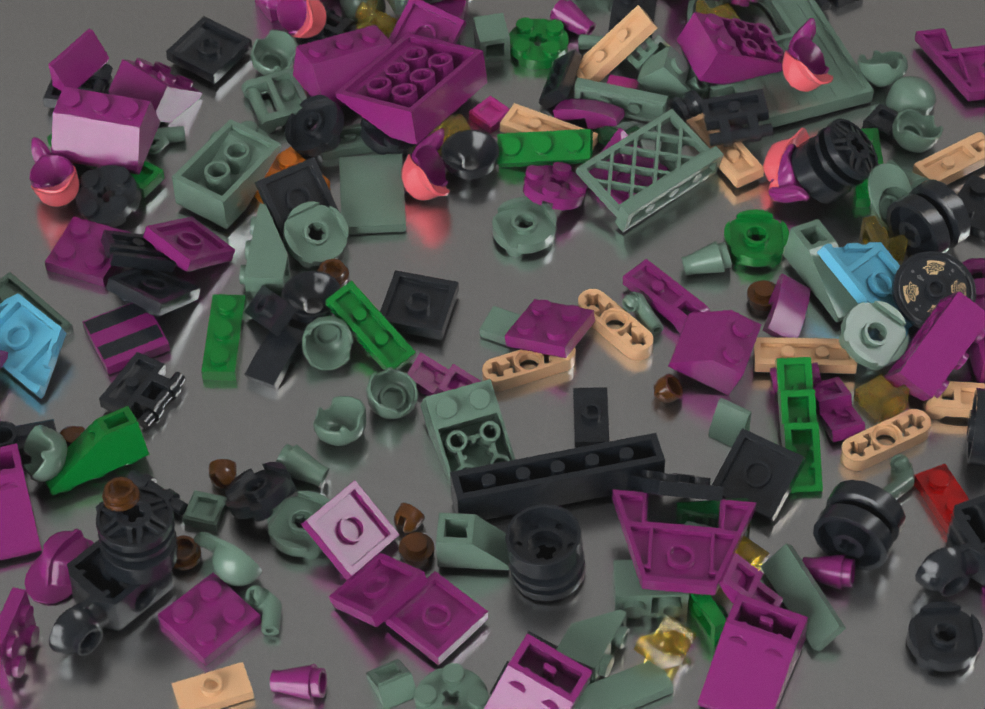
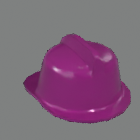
(49, 576)

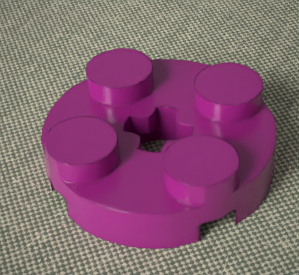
(554, 185)

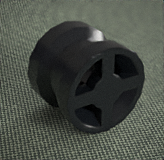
(687, 106)

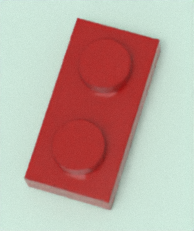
(940, 492)

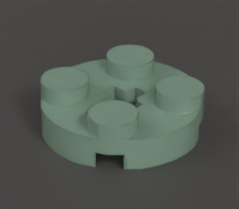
(320, 217)
(524, 240)
(861, 347)
(286, 534)
(451, 682)

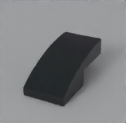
(275, 357)

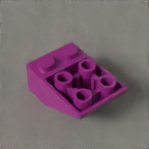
(729, 49)
(17, 518)
(753, 656)
(539, 679)

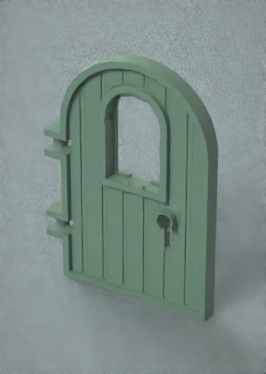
(783, 101)

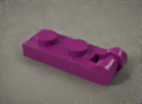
(663, 293)

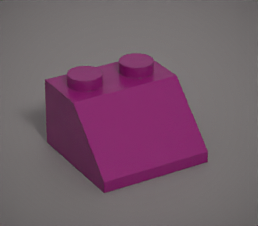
(715, 348)

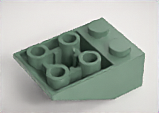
(467, 427)

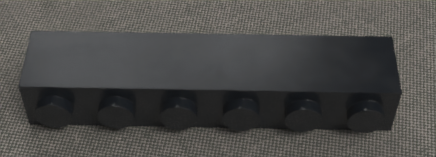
(554, 477)

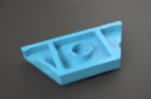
(864, 271)
(31, 343)

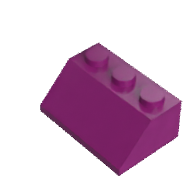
(333, 61)
(103, 129)
(939, 347)

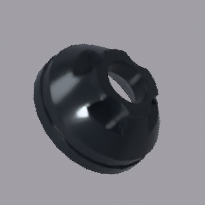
(470, 146)
(308, 289)

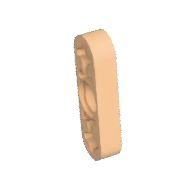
(617, 337)
(523, 376)
(878, 452)

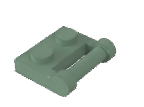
(284, 92)

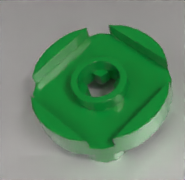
(527, 32)
(756, 253)

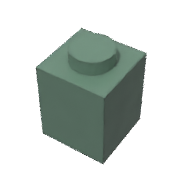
(492, 37)

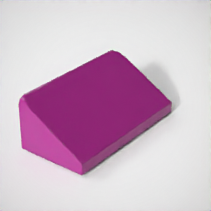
(78, 61)

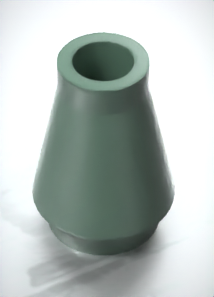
(709, 259)
(302, 465)

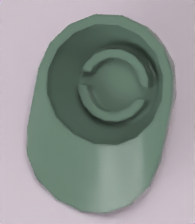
(885, 186)
(229, 561)

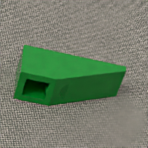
(100, 448)

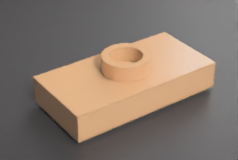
(214, 688)

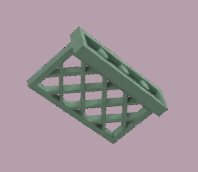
(661, 191)

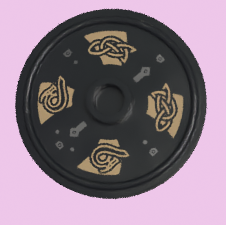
(925, 281)

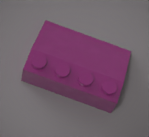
(415, 86)

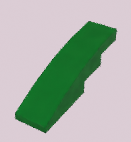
(799, 419)

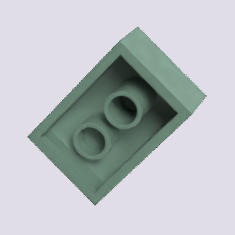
(223, 173)

